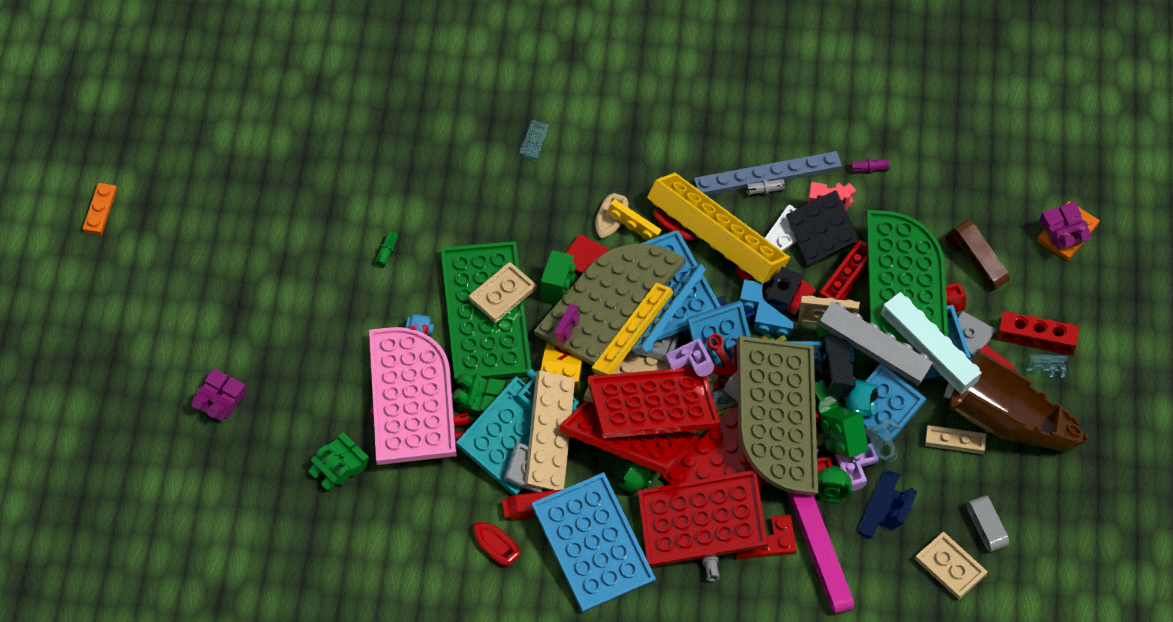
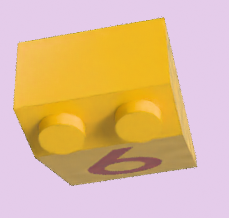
(562, 363)

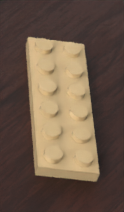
(546, 444)

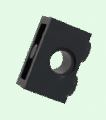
(783, 299)

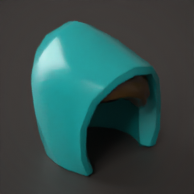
(863, 398)

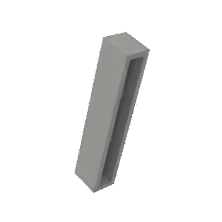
(875, 343)

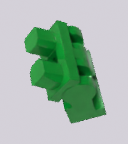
(476, 393)
(338, 462)

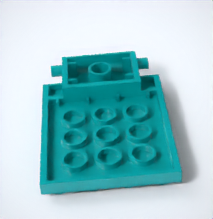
(501, 426)

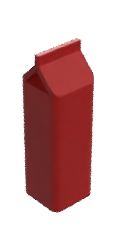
(519, 506)

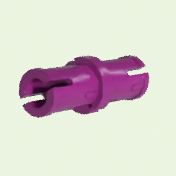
(870, 165)

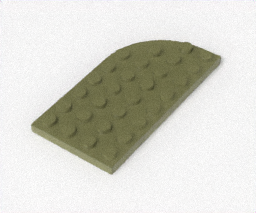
(609, 296)
(778, 412)

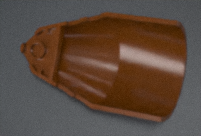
(1015, 410)

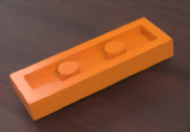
(99, 209)

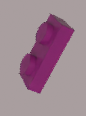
(564, 329)

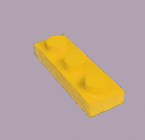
(633, 220)

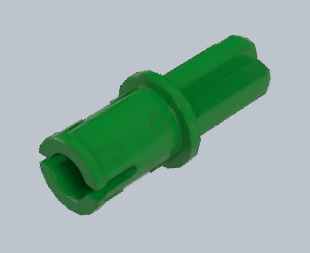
(386, 249)

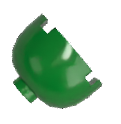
(634, 477)
(834, 484)

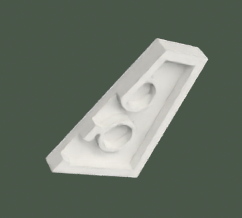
(781, 233)

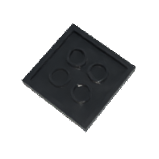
(822, 228)

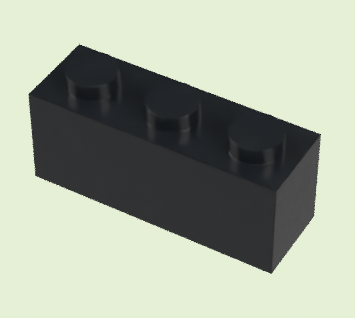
(836, 366)

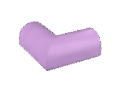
(694, 354)
(854, 465)

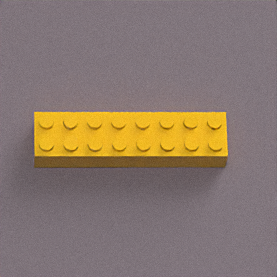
(717, 227)

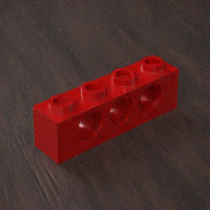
(847, 273)
(1029, 337)

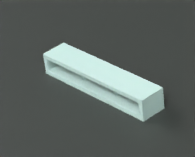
(930, 341)

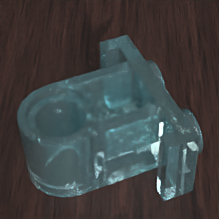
(882, 437)

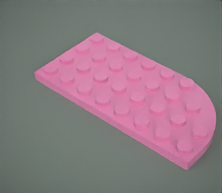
(410, 397)

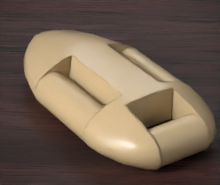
(604, 223)

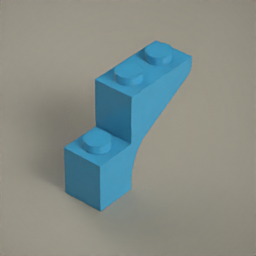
(767, 319)

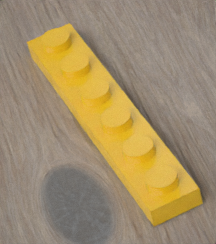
(632, 330)

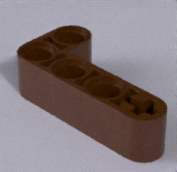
(979, 253)

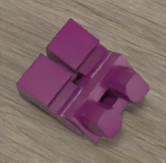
(1065, 225)
(219, 395)

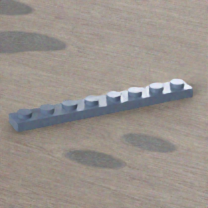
(780, 170)

